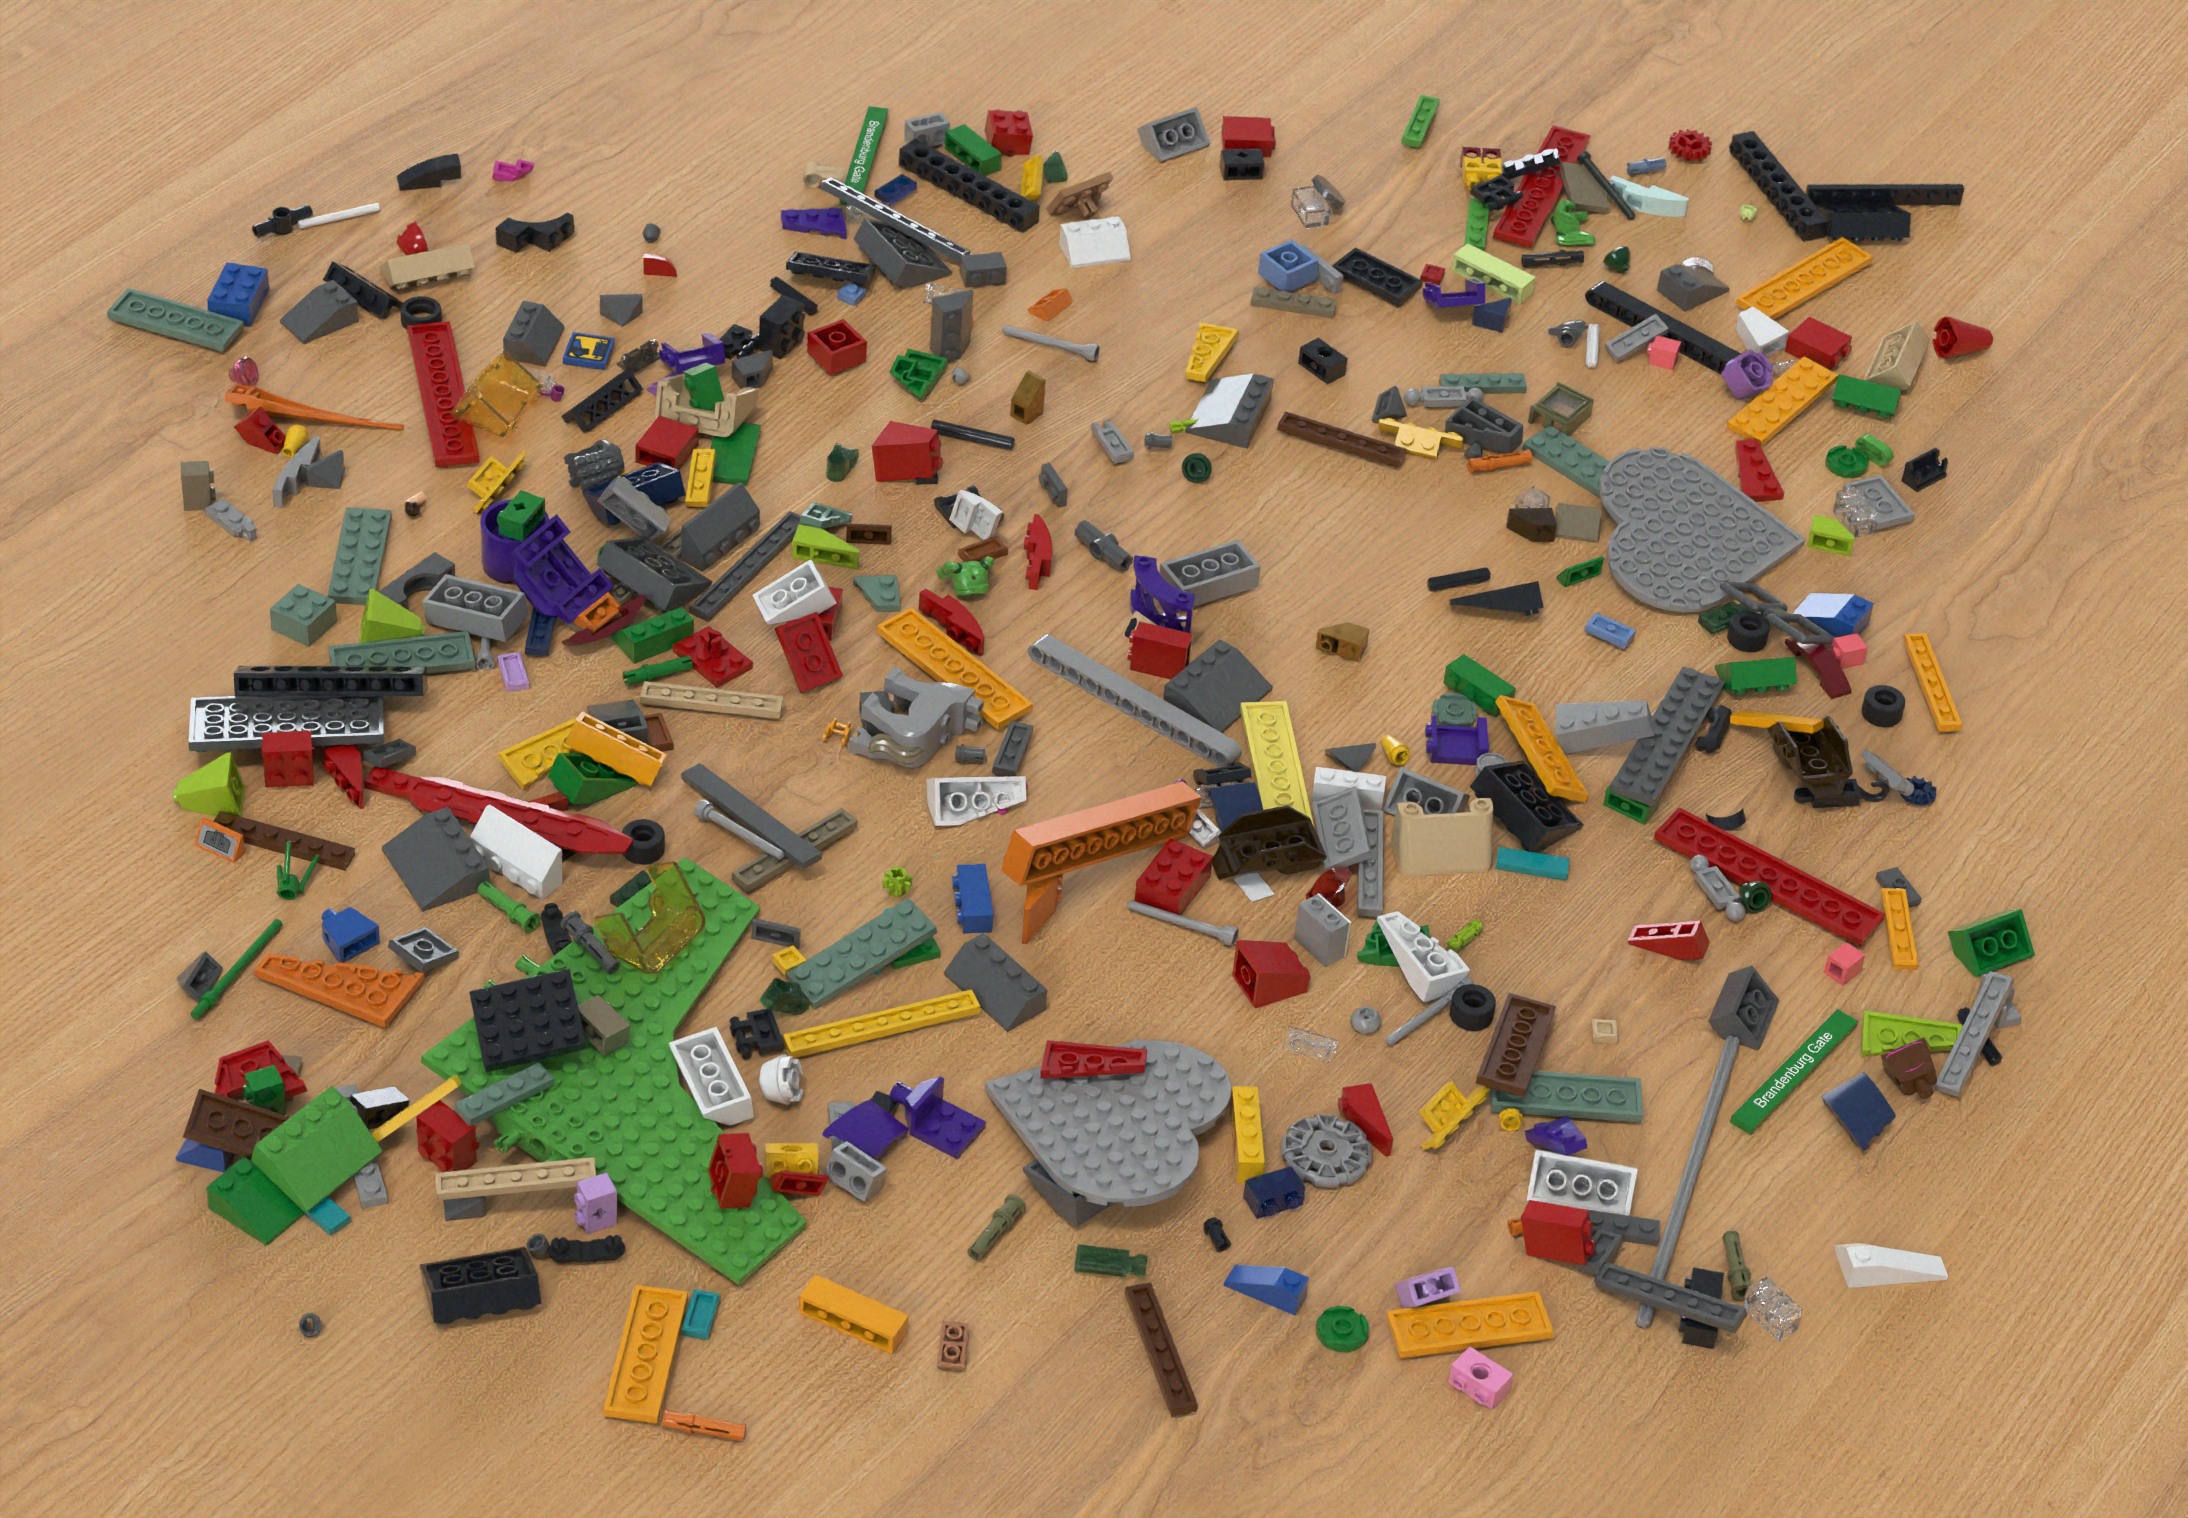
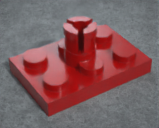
(808, 652)
(713, 656)

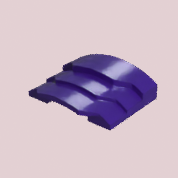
(554, 576)

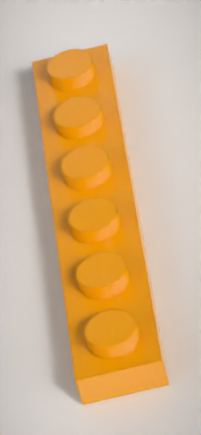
(1932, 682)

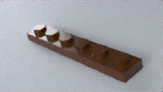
(1341, 439)
(275, 839)
(1161, 1349)

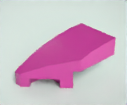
(509, 172)

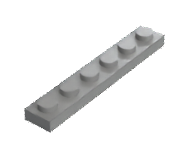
(1371, 870)
(1974, 1034)
(369, 1179)

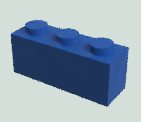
(973, 898)

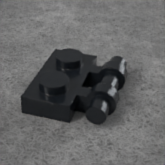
(1493, 190)
(739, 342)
(764, 1033)

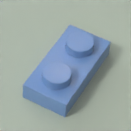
(1610, 630)

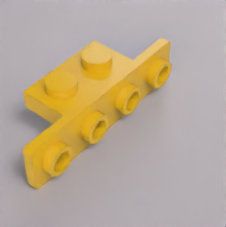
(1419, 440)
(490, 477)
(1447, 1110)

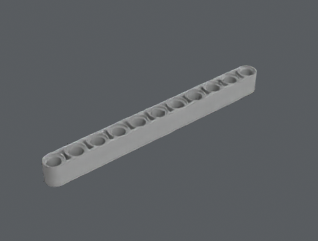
(1134, 701)

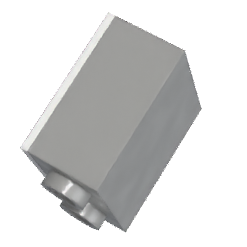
(1322, 930)

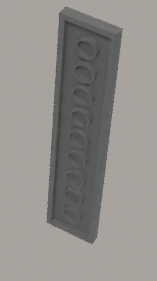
(1675, 727)

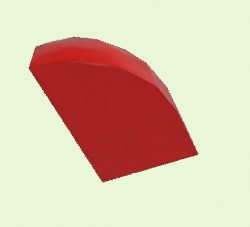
(412, 240)
(658, 266)

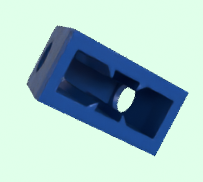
(348, 933)

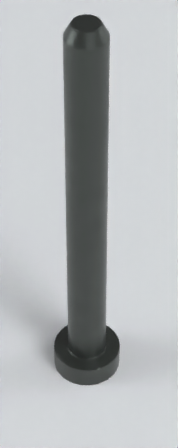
(1585, 158)

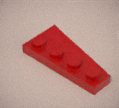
(1756, 473)
(1081, 1059)

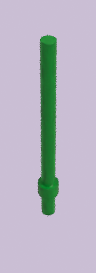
(210, 997)

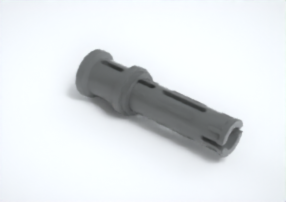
(584, 935)

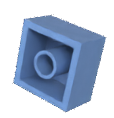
(1288, 266)

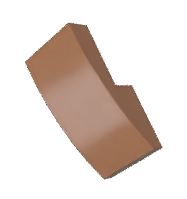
(952, 1345)

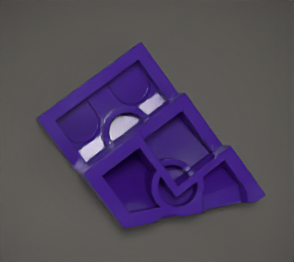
(867, 1129)

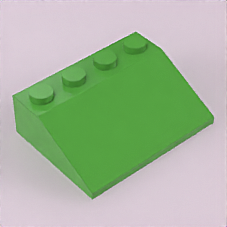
(316, 1149)

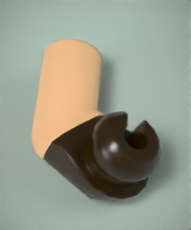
(412, 504)

